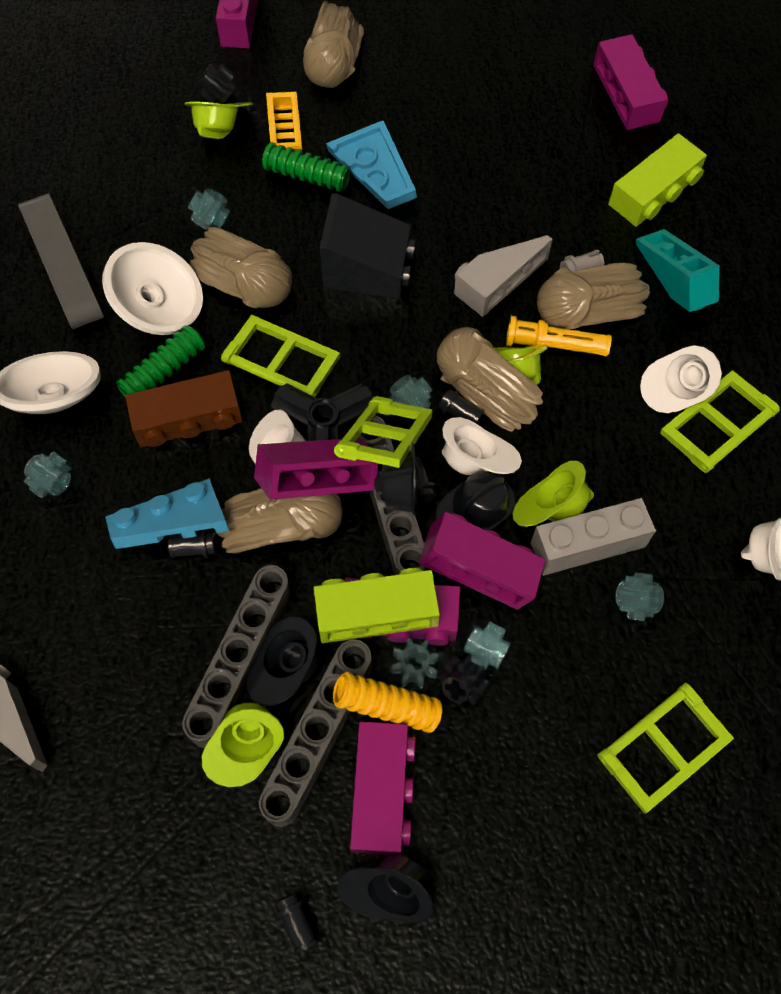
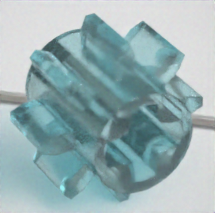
(208, 209)
(411, 392)
(47, 474)
(639, 596)
(487, 645)
(422, 656)

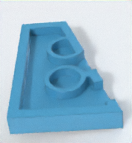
(375, 163)
(168, 514)

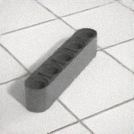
(60, 261)
(398, 548)
(237, 636)
(303, 747)

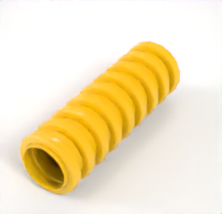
(387, 702)

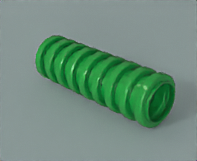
(306, 167)
(163, 362)

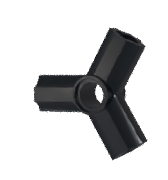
(306, 409)

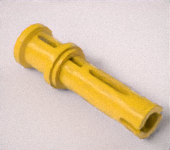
(541, 334)

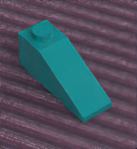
(682, 270)

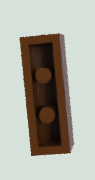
(183, 409)

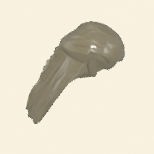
(332, 46)
(241, 268)
(592, 296)
(488, 379)
(263, 521)

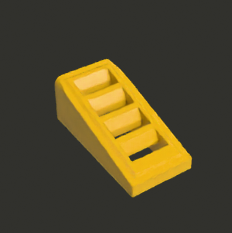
(279, 102)

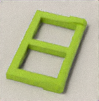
(291, 340)
(352, 451)
(700, 459)
(685, 770)

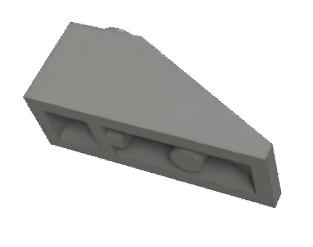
(498, 273)
(15, 725)

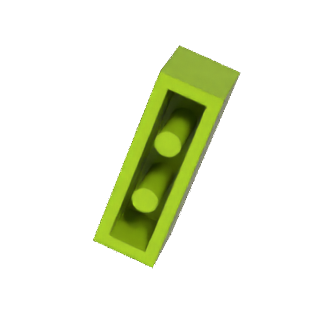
(657, 180)
(376, 605)

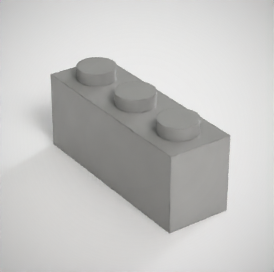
(593, 536)

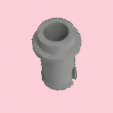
(583, 261)

